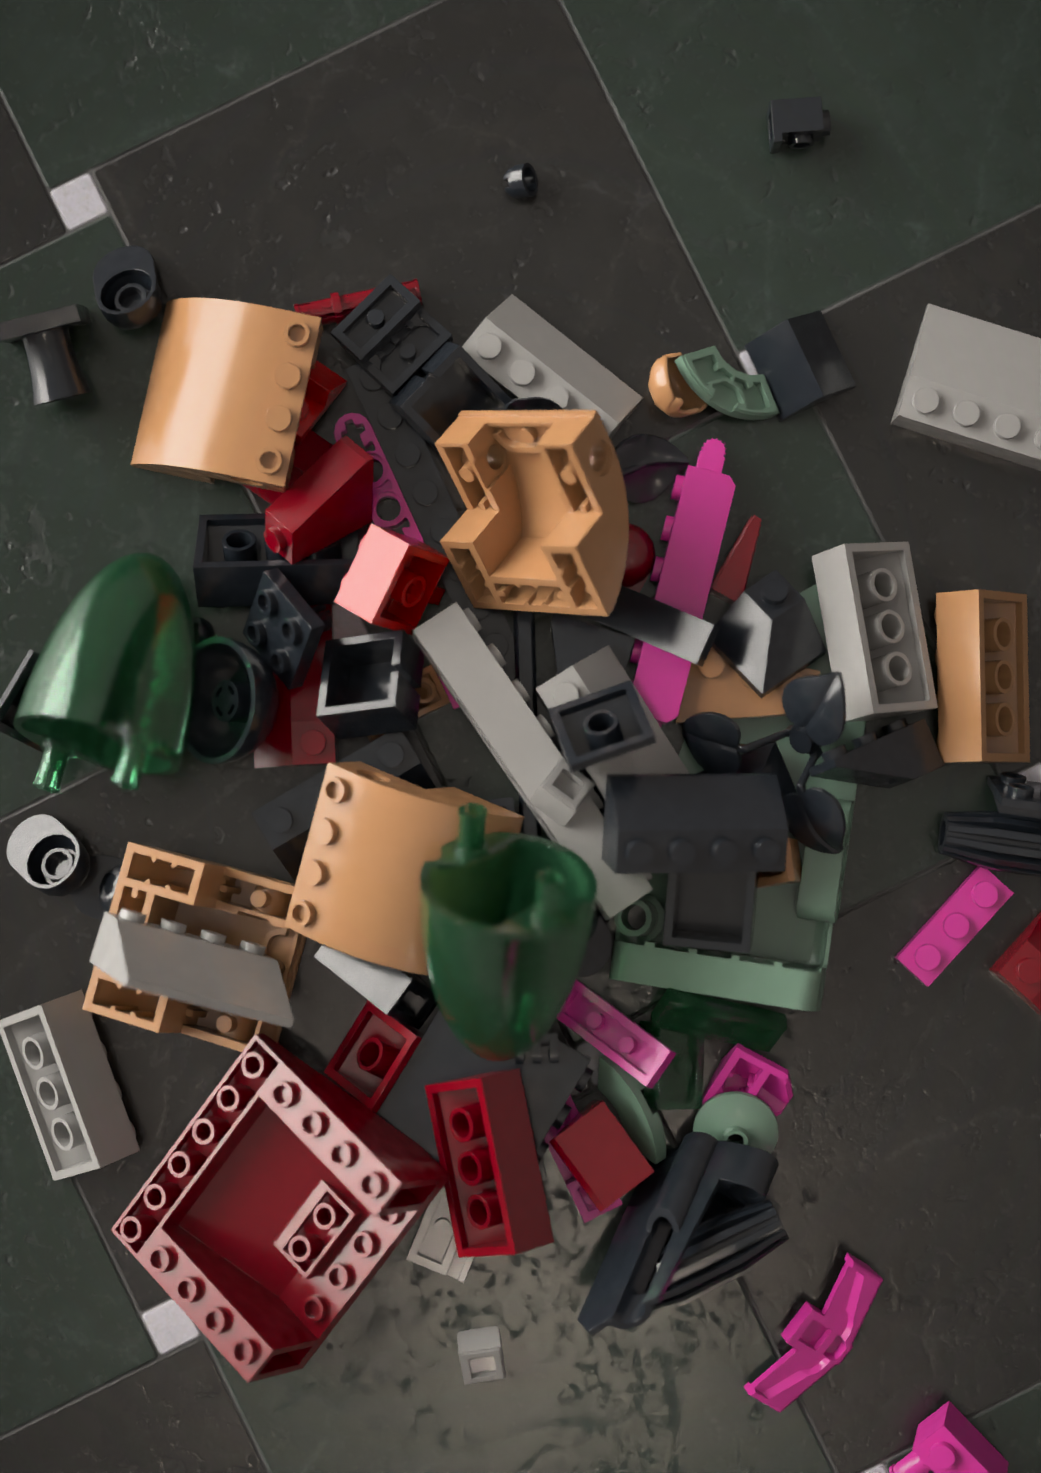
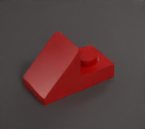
(320, 393)

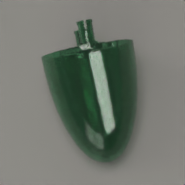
(115, 676)
(503, 934)

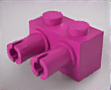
(950, 1445)

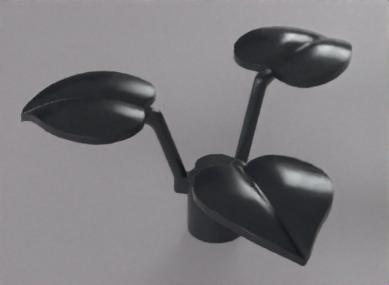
(644, 459)
(819, 715)

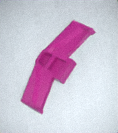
(819, 1337)

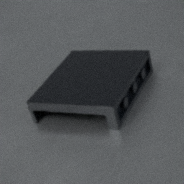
(444, 1058)

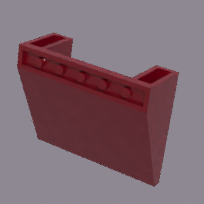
(276, 1209)

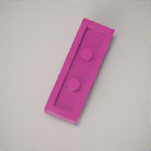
(954, 925)
(616, 1035)

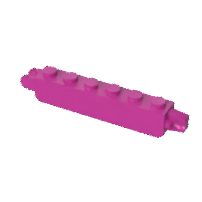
(685, 572)

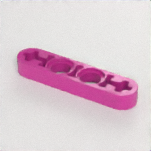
(387, 485)

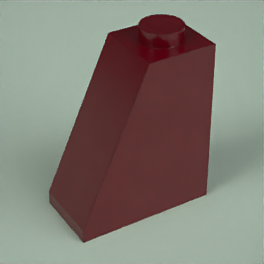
(322, 503)

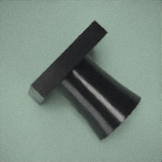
(50, 351)

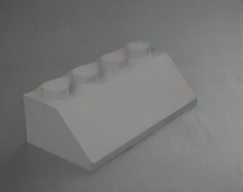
(538, 361)
(875, 629)
(595, 674)
(68, 1086)

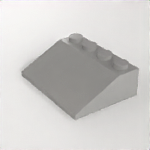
(974, 387)
(192, 967)

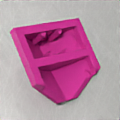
(754, 1074)

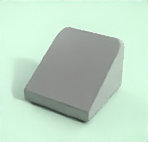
(561, 793)
(481, 1355)

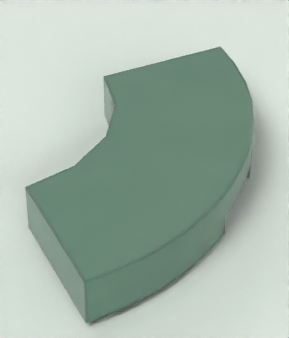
(726, 388)
(633, 1110)

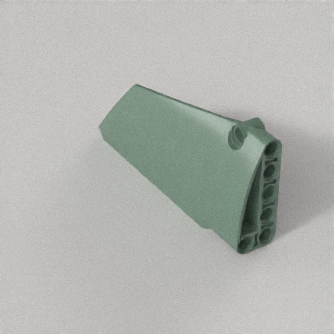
(790, 920)

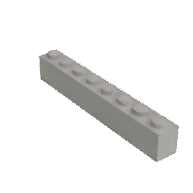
(519, 742)

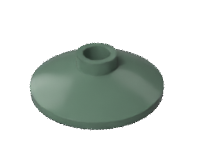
(741, 1115)

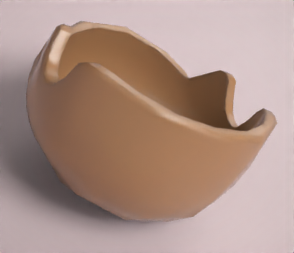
(670, 389)

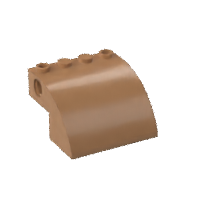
(227, 392)
(540, 513)
(366, 862)
(206, 898)

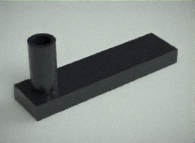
(661, 626)

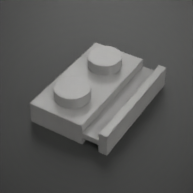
(435, 1242)

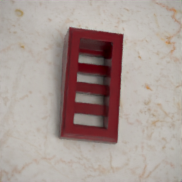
(735, 570)

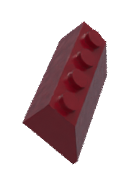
(492, 1163)

